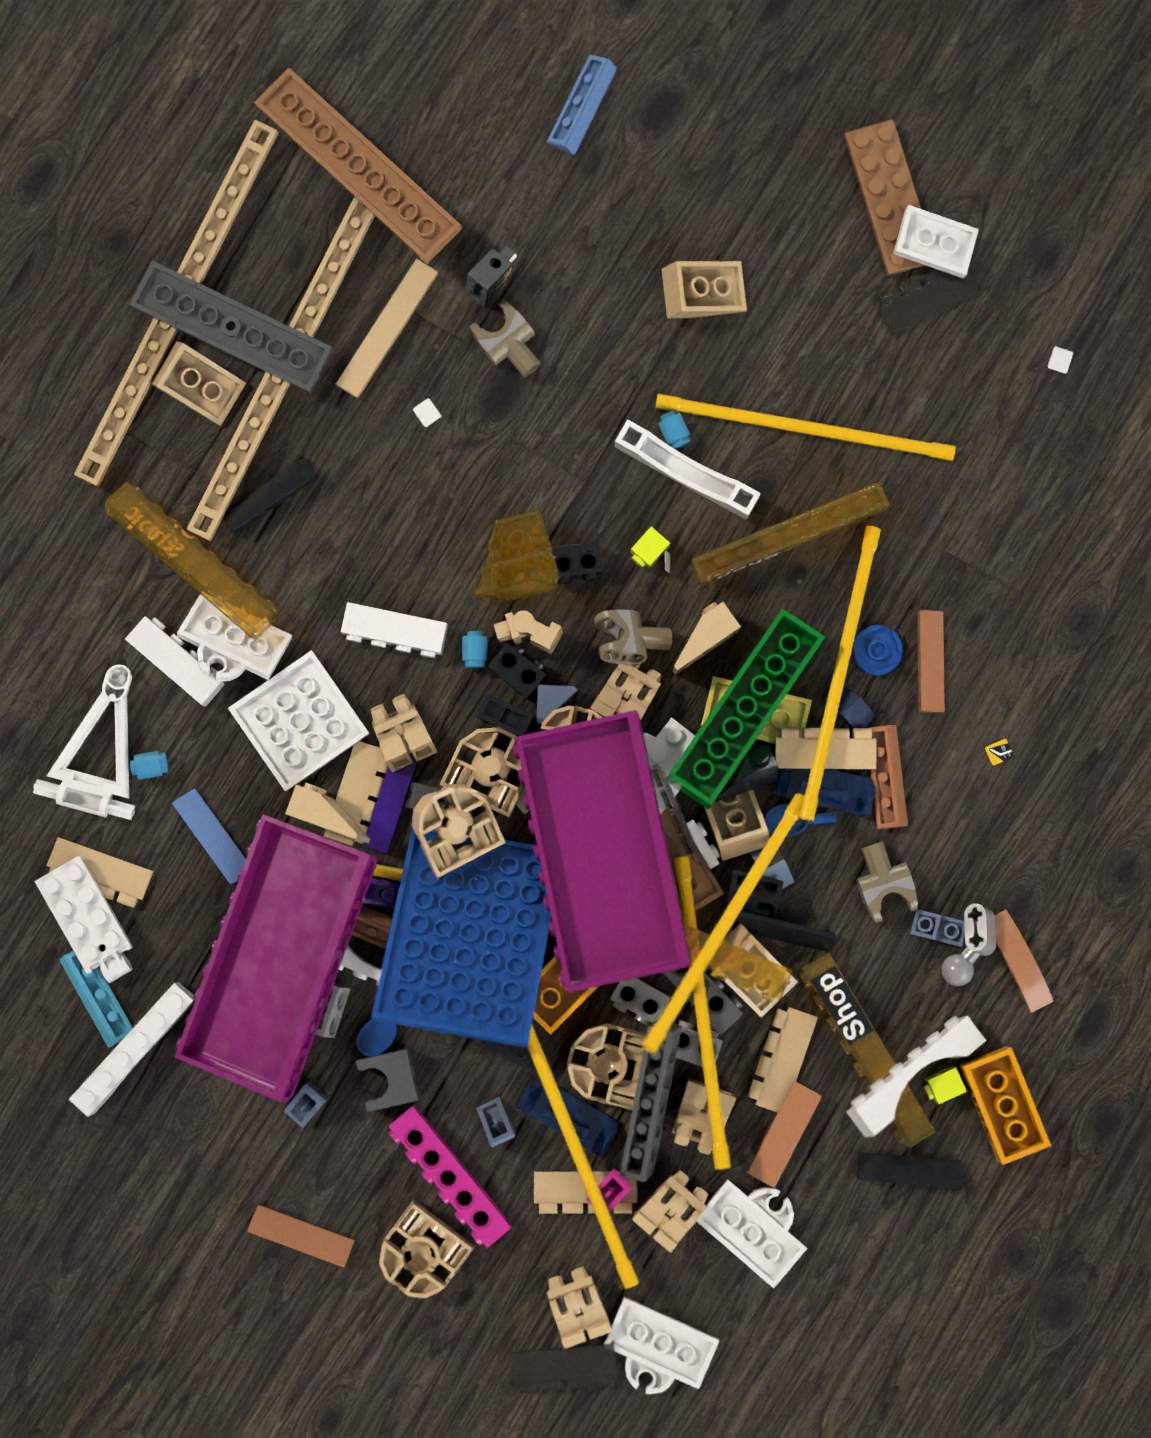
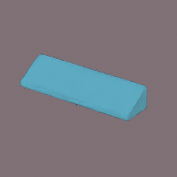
(98, 1000)

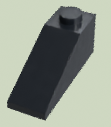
(754, 771)

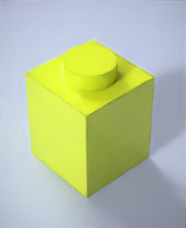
(649, 548)
(944, 1085)

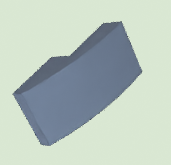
(938, 928)

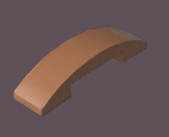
(1021, 963)

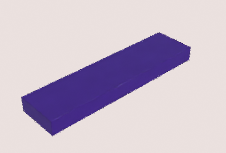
(389, 807)

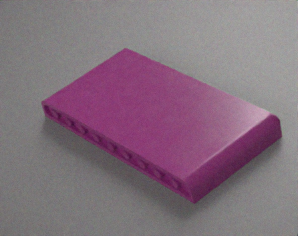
(602, 851)
(276, 958)

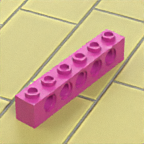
(481, 1201)

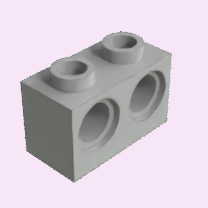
(642, 993)
(333, 1011)
(691, 1051)

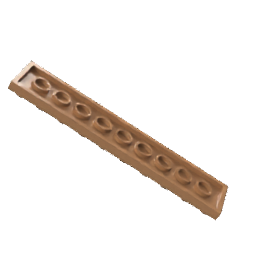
(358, 165)

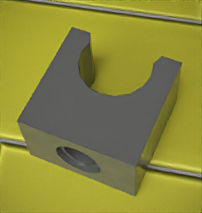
(400, 1075)

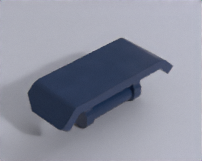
(837, 789)
(592, 1126)

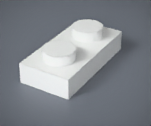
(708, 852)

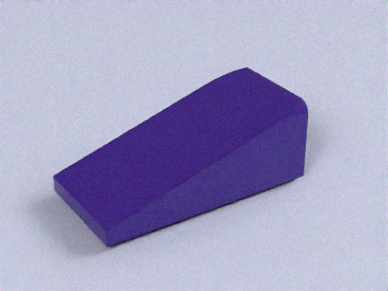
(382, 893)

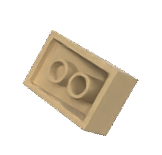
(703, 288)
(198, 383)
(711, 631)
(313, 806)
(737, 825)
(745, 940)

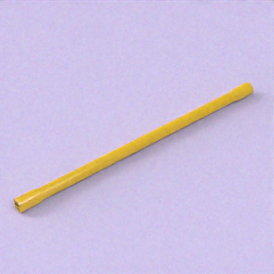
(932, 449)
(810, 799)
(659, 1030)
(719, 1146)
(623, 1264)

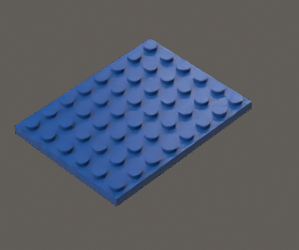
(466, 945)

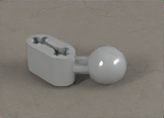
(959, 968)

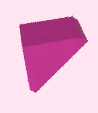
(613, 1189)

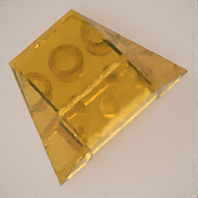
(518, 559)

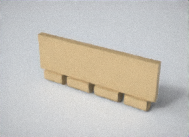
(843, 752)
(357, 786)
(108, 871)
(787, 1052)
(570, 1191)

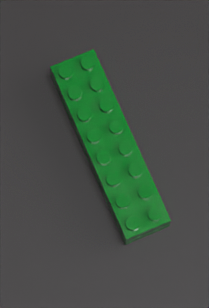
(745, 708)

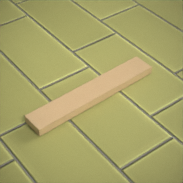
(387, 328)

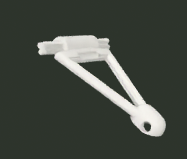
(87, 791)

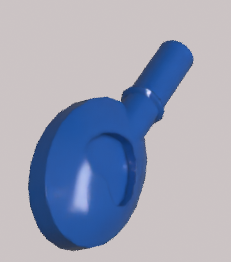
(775, 815)
(375, 1037)

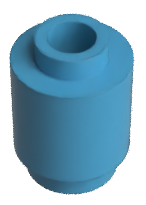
(674, 429)
(474, 649)
(149, 765)

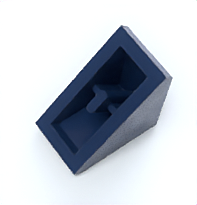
(853, 709)

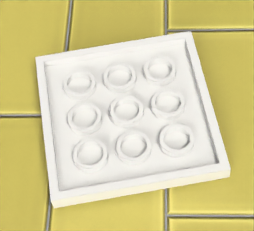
(298, 721)

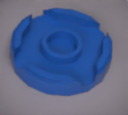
(877, 650)

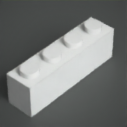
(395, 629)
(174, 660)

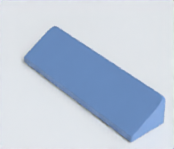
(582, 104)
(211, 834)

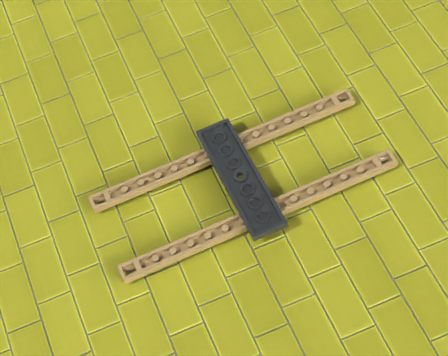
(184, 304)

